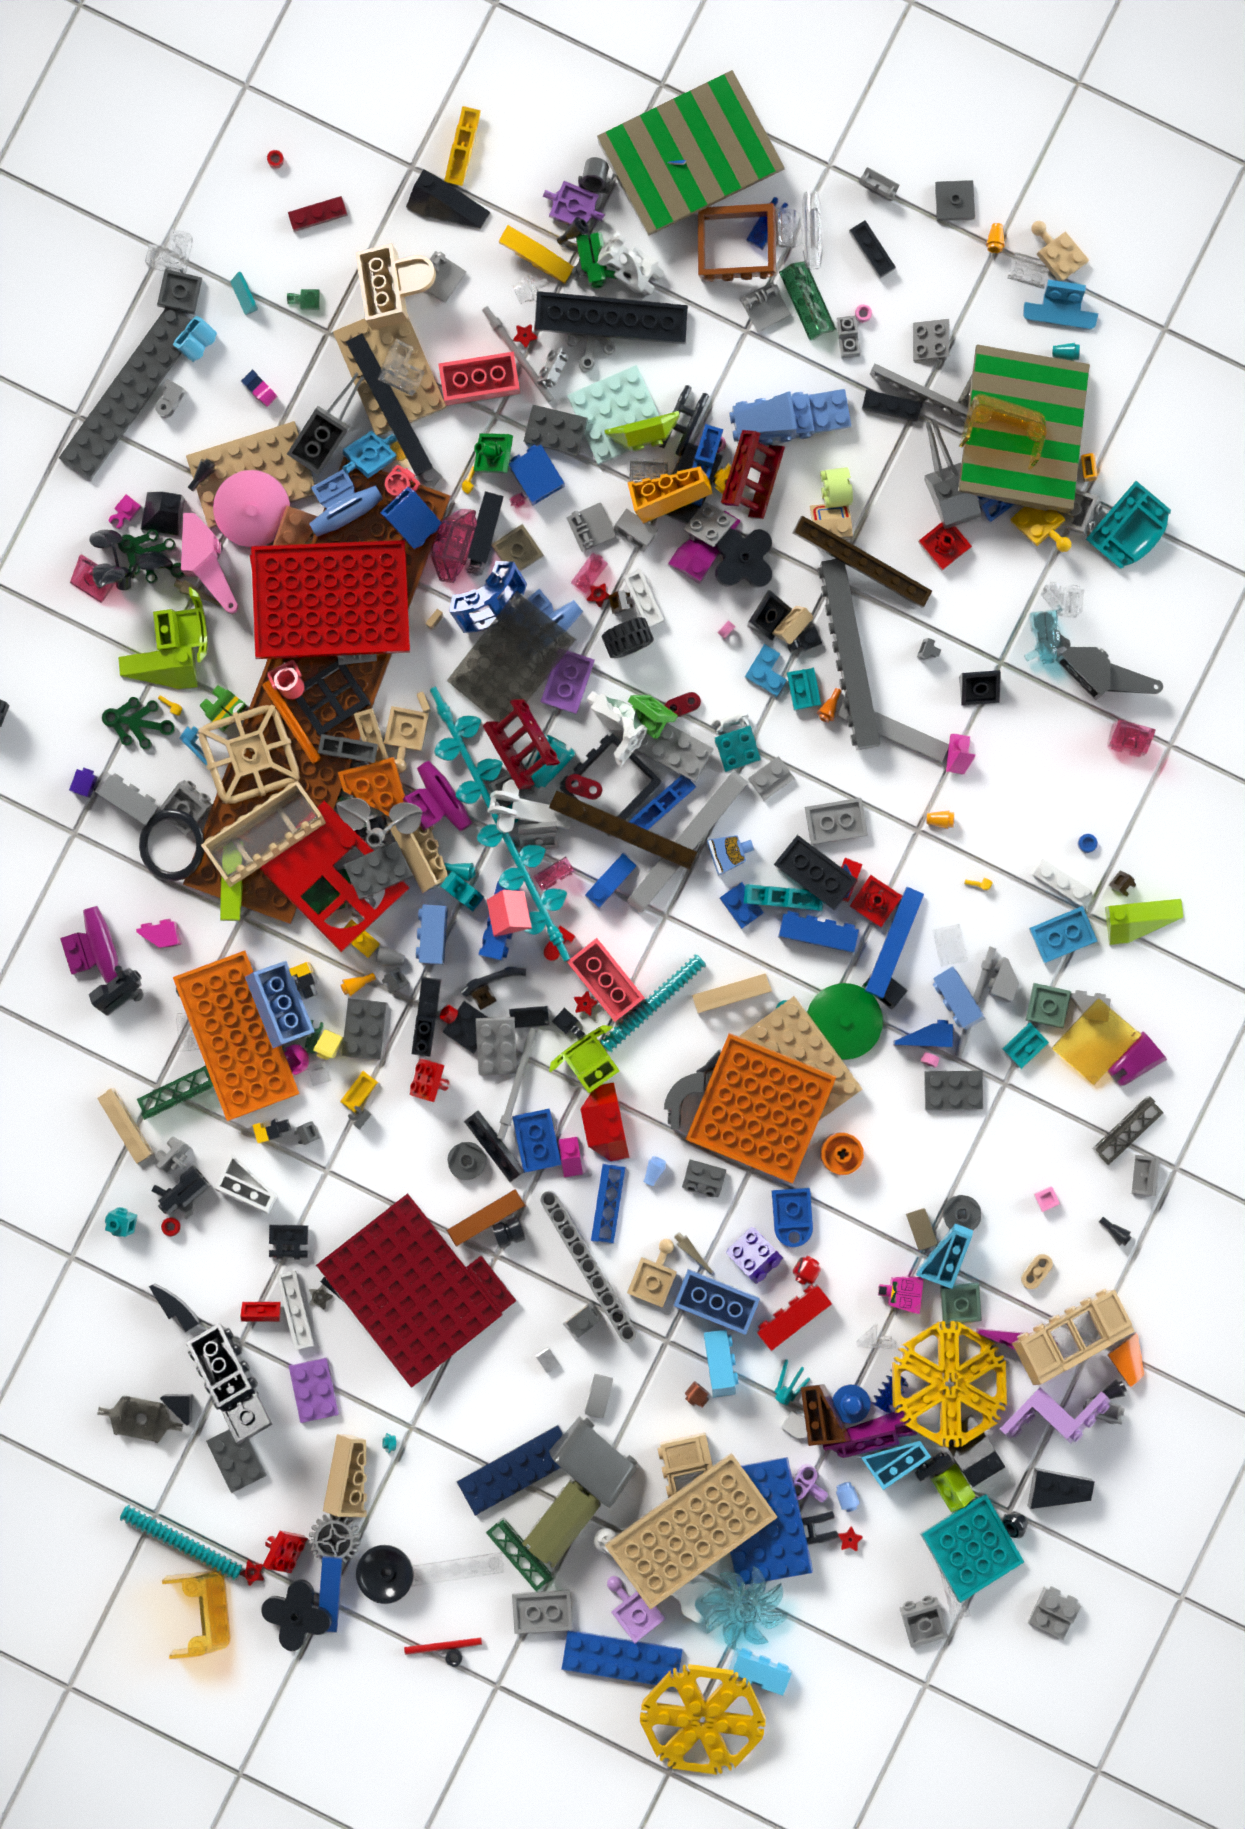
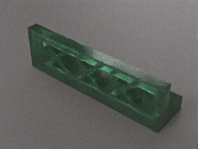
(804, 300)
(175, 1100)
(516, 1539)

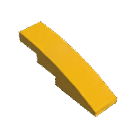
(462, 145)
(536, 254)

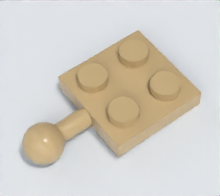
(1059, 255)
(405, 730)
(652, 1279)

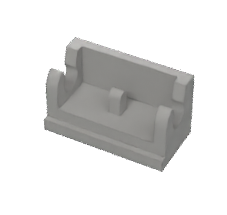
(633, 530)
(1145, 1175)

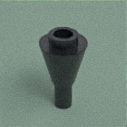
(576, 228)
(204, 470)
(710, 1065)
(1119, 1234)
(1114, 1390)

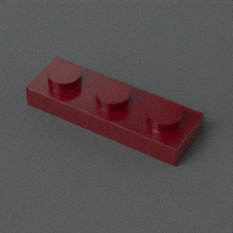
(317, 213)
(491, 1283)

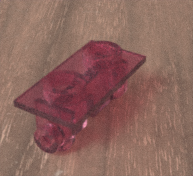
(589, 572)
(558, 870)

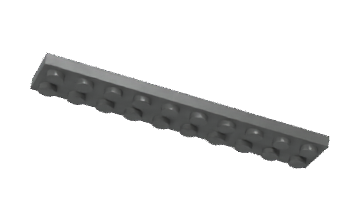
(126, 395)

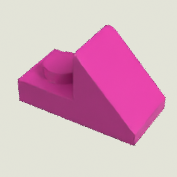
(958, 754)
(570, 1157)

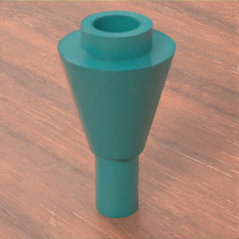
(463, 870)

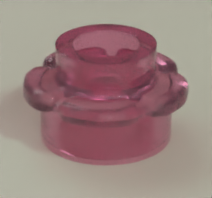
(517, 500)

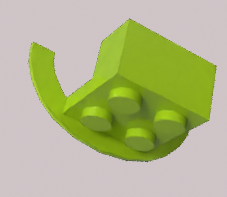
(182, 627)
(588, 1060)

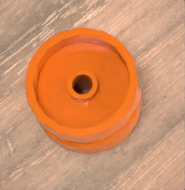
(853, 1153)

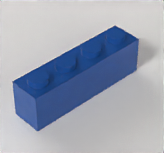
(817, 932)

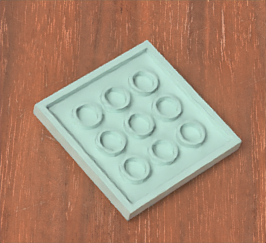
(611, 404)

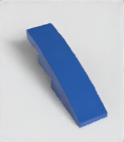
(707, 451)
(663, 803)
(330, 1588)

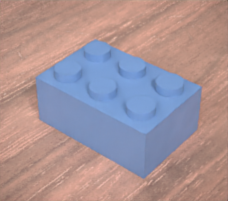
(432, 934)
(958, 998)

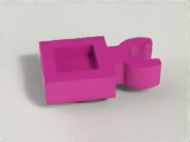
(127, 509)

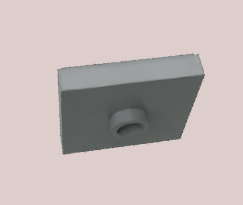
(954, 200)
(179, 291)

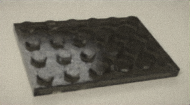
(511, 658)

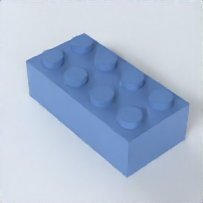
(279, 1004)
(716, 1301)

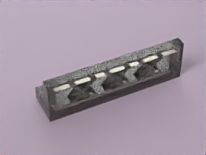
(1126, 1123)

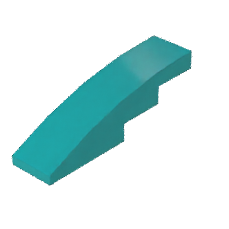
(781, 897)

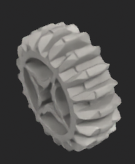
(333, 1529)

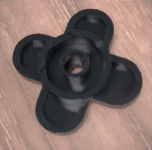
(734, 568)
(300, 1602)

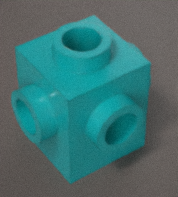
(120, 1222)

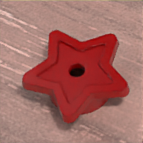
(524, 330)
(598, 599)
(586, 1008)
(850, 1544)
(257, 1572)

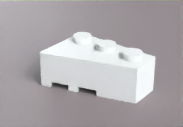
(244, 1186)

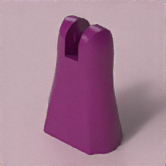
(1137, 1060)

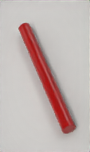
(443, 1646)

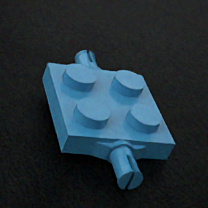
(369, 454)

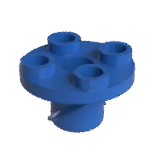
(851, 1403)

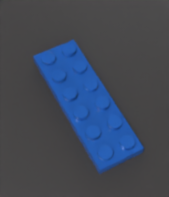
(619, 1657)

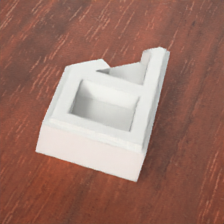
(795, 1425)

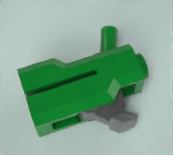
(587, 266)

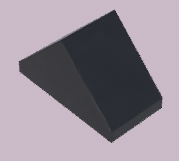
(180, 1405)

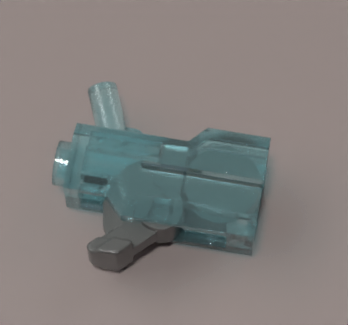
(1047, 635)

